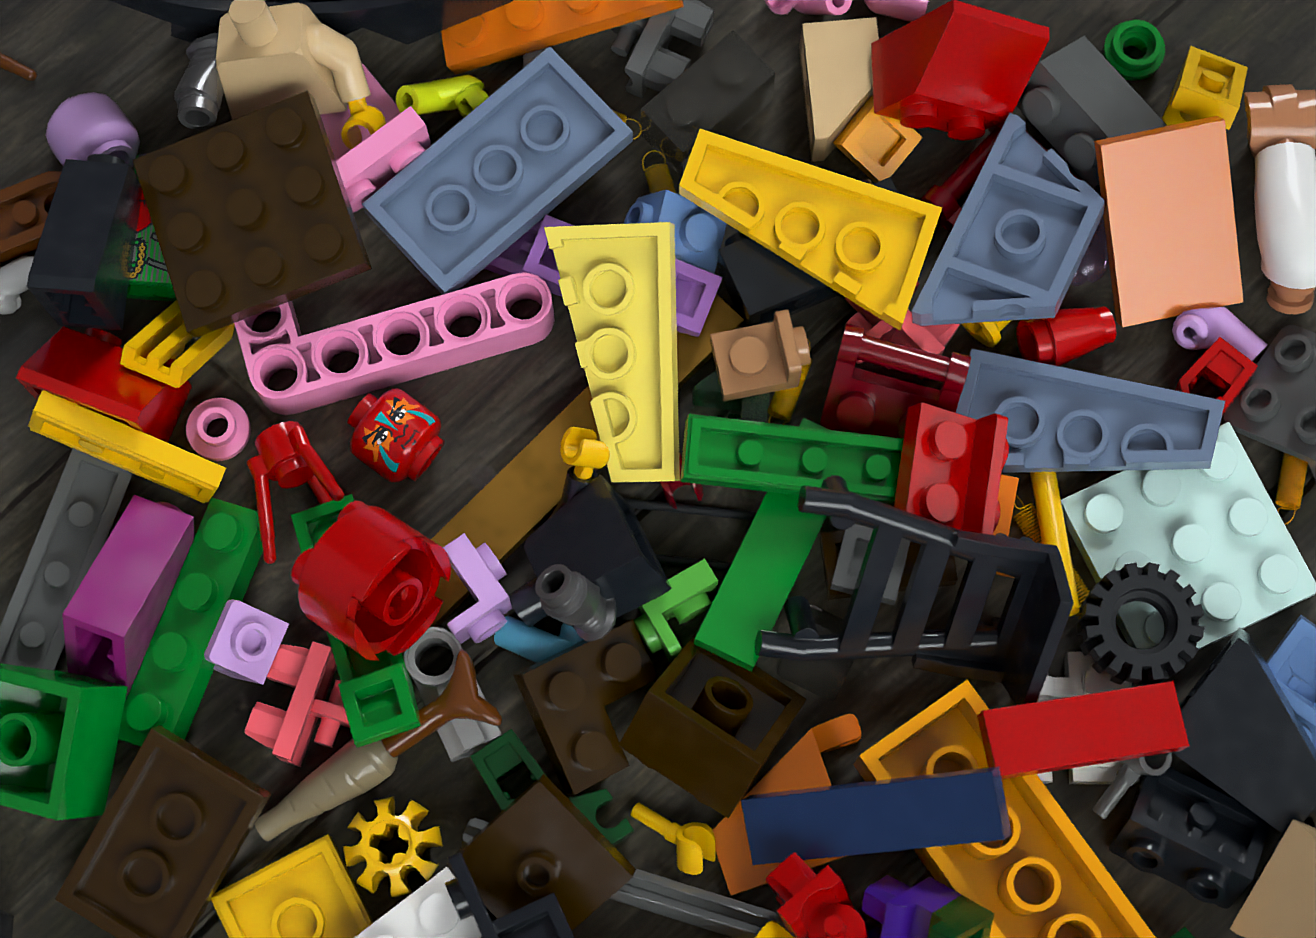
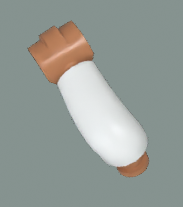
(1284, 148)

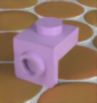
(480, 575)
(245, 642)

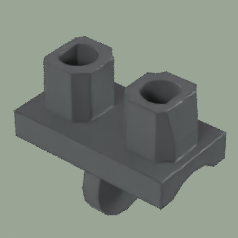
(650, 61)

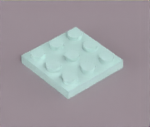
(1205, 526)

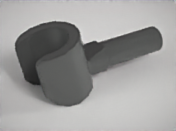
(1127, 776)

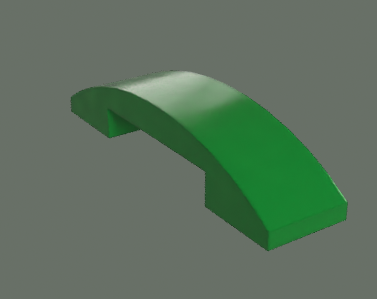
(373, 692)

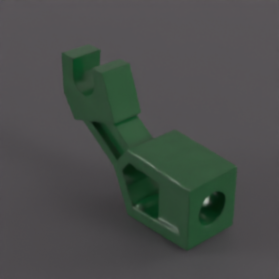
(509, 754)

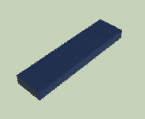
(877, 816)

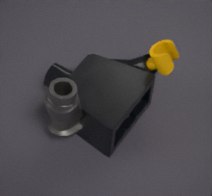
(590, 551)

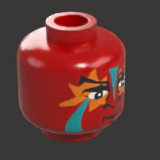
(395, 435)

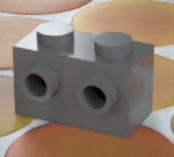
(1081, 100)

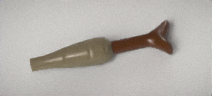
(358, 770)

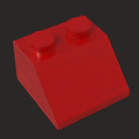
(955, 69)
(90, 374)

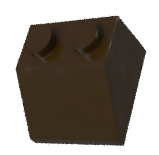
(711, 725)

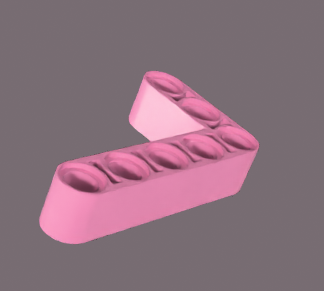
(372, 336)

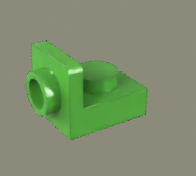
(684, 601)

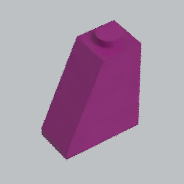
(126, 591)

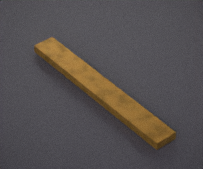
(534, 481)

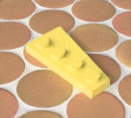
(625, 327)

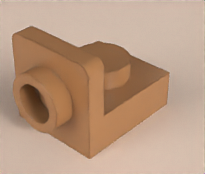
(760, 357)

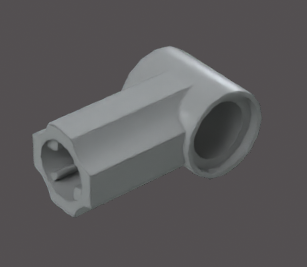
(458, 736)

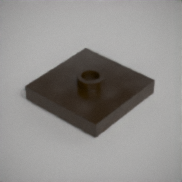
(544, 849)

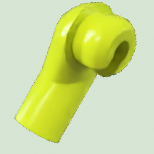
(442, 95)

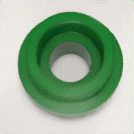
(1137, 34)

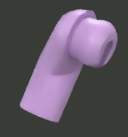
(1203, 326)

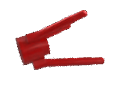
(291, 461)

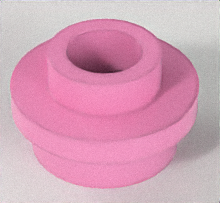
(224, 446)

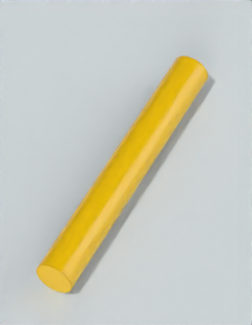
(1052, 523)

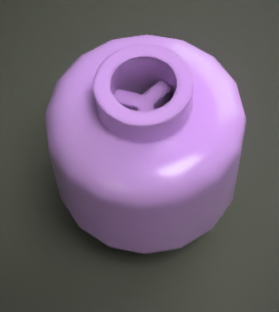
(91, 126)

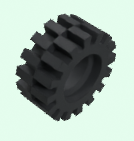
(1172, 603)

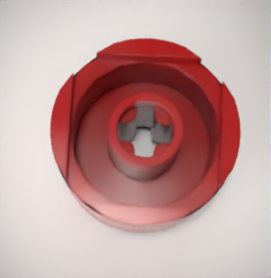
(371, 581)

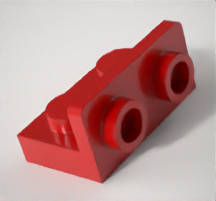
(952, 467)

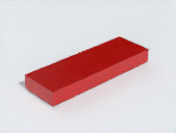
(1083, 730)

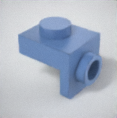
(696, 230)

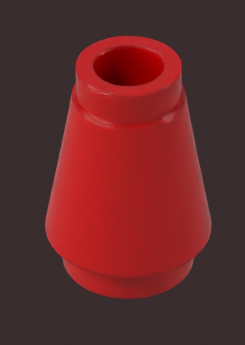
(1065, 336)

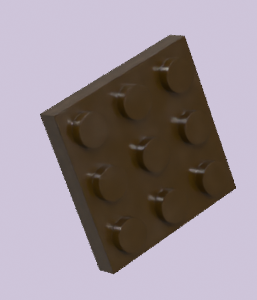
(251, 214)

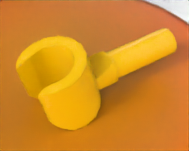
(692, 840)

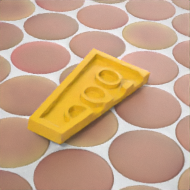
(825, 223)

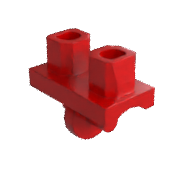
(814, 903)

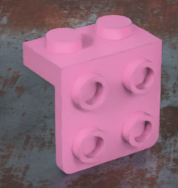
(380, 154)

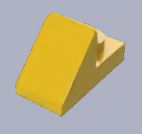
(1206, 89)

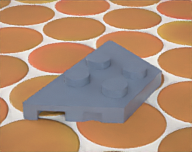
(1013, 238)

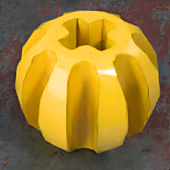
(383, 829)

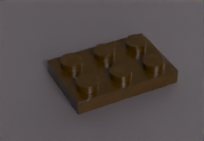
(163, 841)

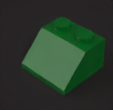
(57, 741)

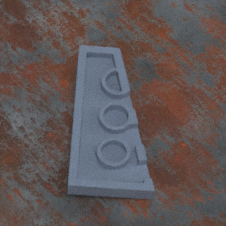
(1088, 420)

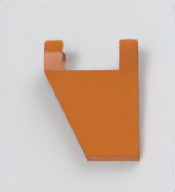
(795, 771)

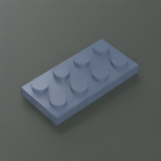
(498, 172)

